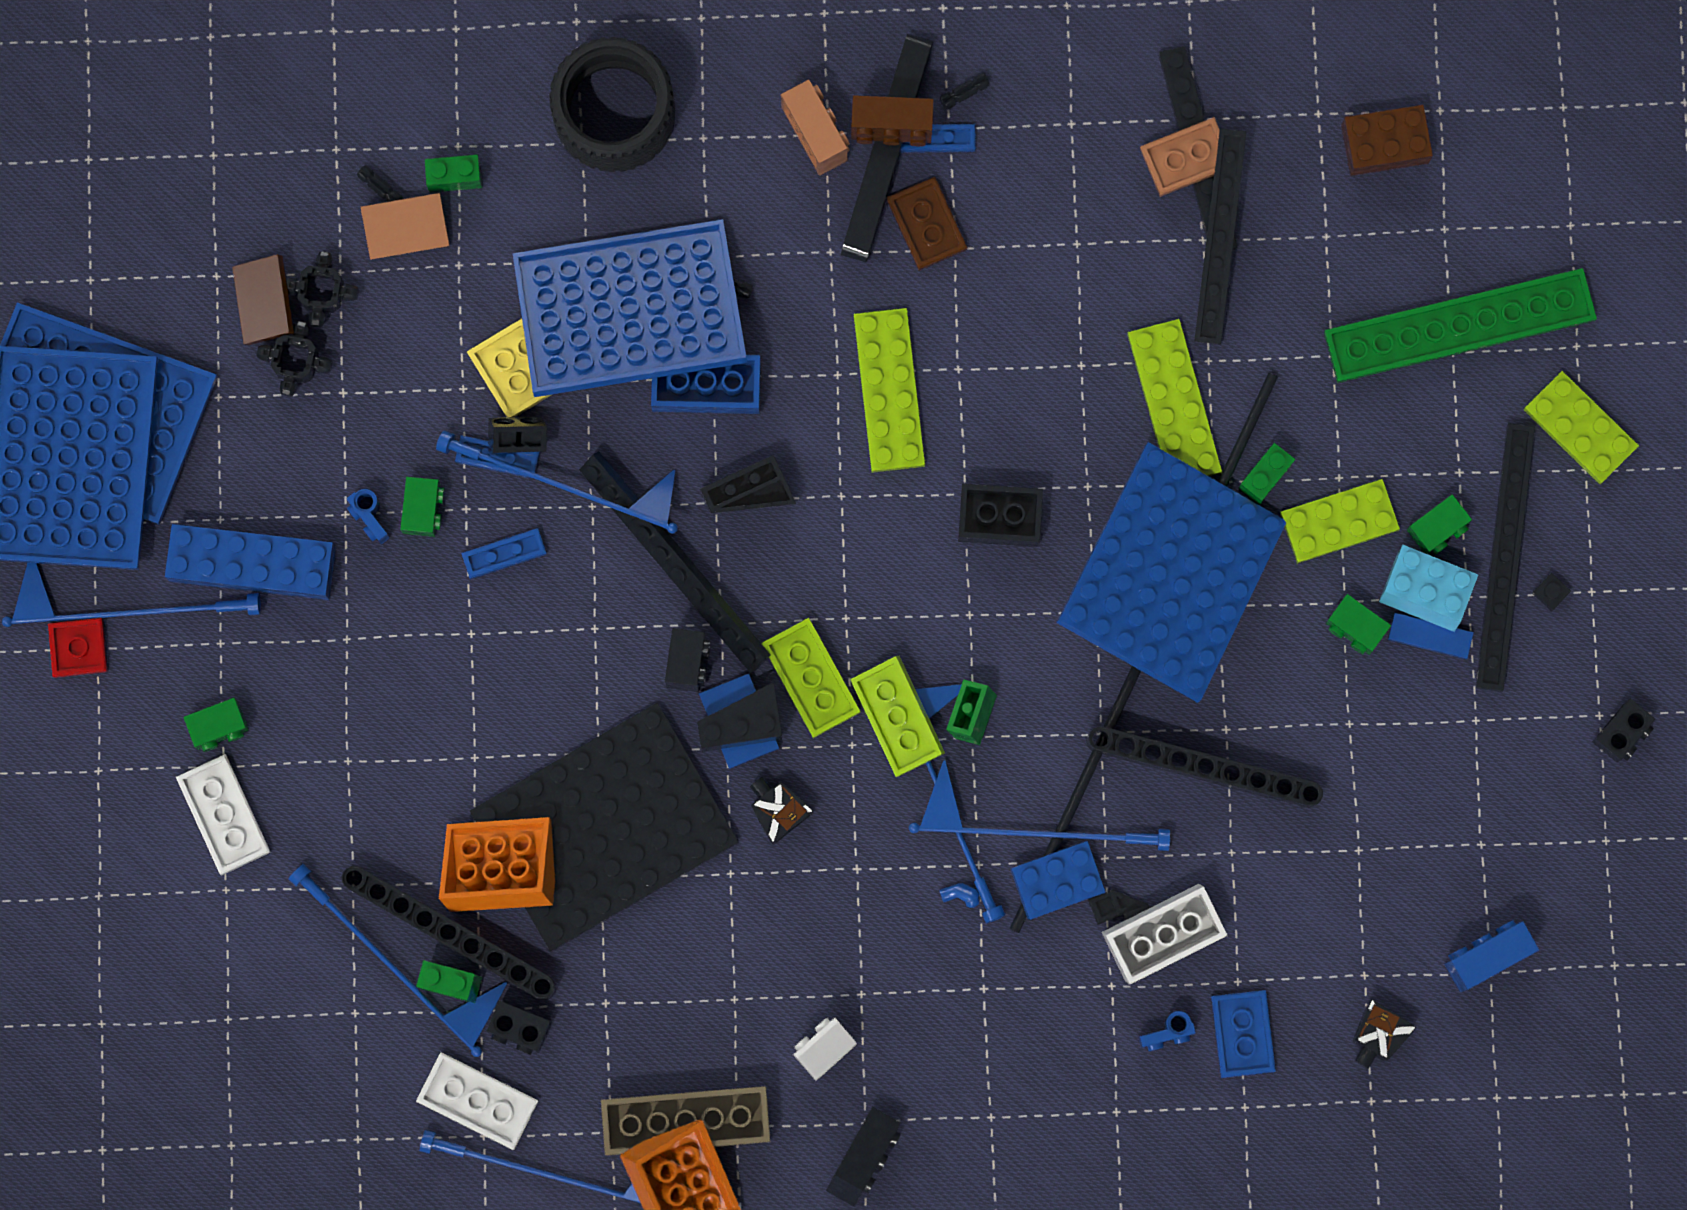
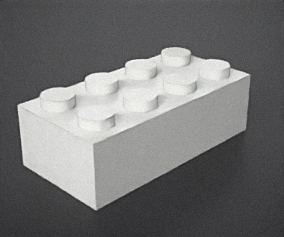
(1164, 933)

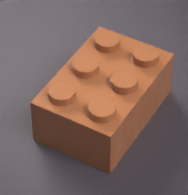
(815, 126)

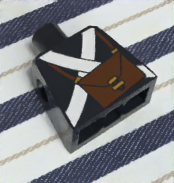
(778, 809)
(1380, 1033)

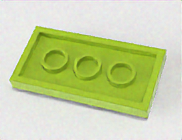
(1580, 427)
(1340, 521)
(811, 678)
(897, 716)

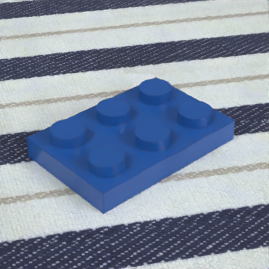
(1057, 880)

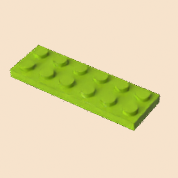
(889, 390)
(1174, 395)

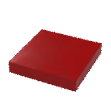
(77, 647)

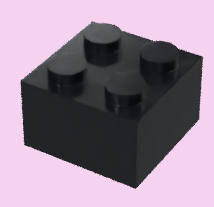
(686, 659)

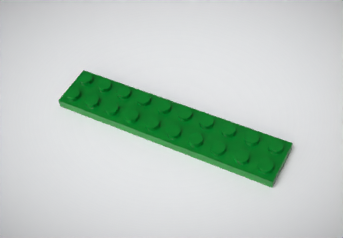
(1460, 325)

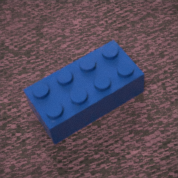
(710, 390)

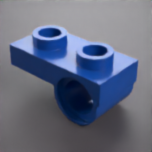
(373, 528)
(1155, 1040)

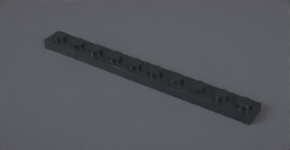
(1505, 557)
(677, 566)

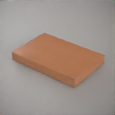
(1182, 157)
(405, 226)

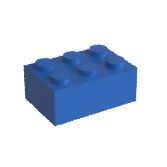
(1490, 955)

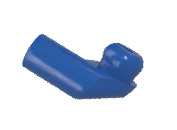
(962, 892)

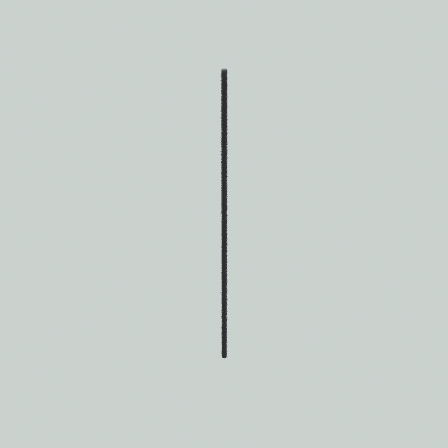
(1134, 673)

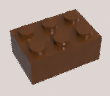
(892, 120)
(1386, 140)

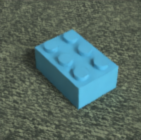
(1428, 588)

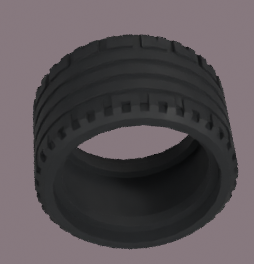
(603, 55)

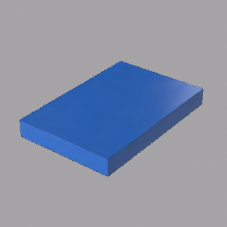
(723, 696)
(1243, 1034)

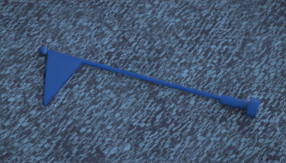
(652, 507)
(34, 604)
(934, 700)
(943, 816)
(464, 1021)
(430, 1142)

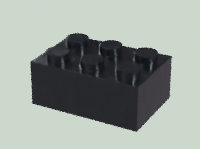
(1000, 515)

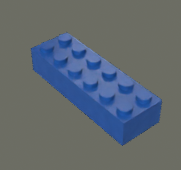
(250, 562)

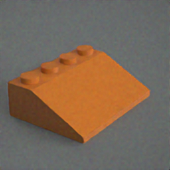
(498, 865)
(679, 1171)

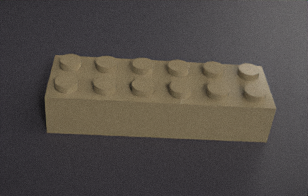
(728, 1116)

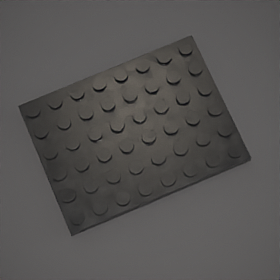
(622, 822)

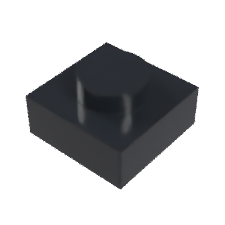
(1551, 592)

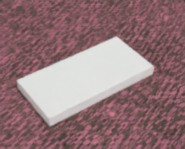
(223, 814)
(477, 1101)

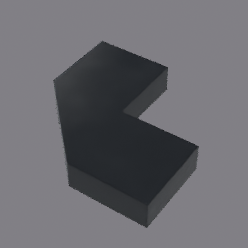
(1113, 905)

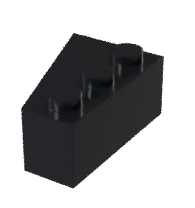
(749, 488)
(743, 722)
(864, 1157)

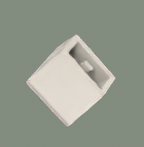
(825, 1048)

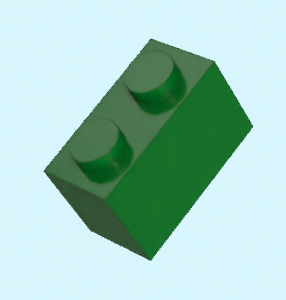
(453, 173)
(1266, 474)
(421, 506)
(1439, 525)
(1357, 625)
(971, 712)
(216, 724)
(449, 981)

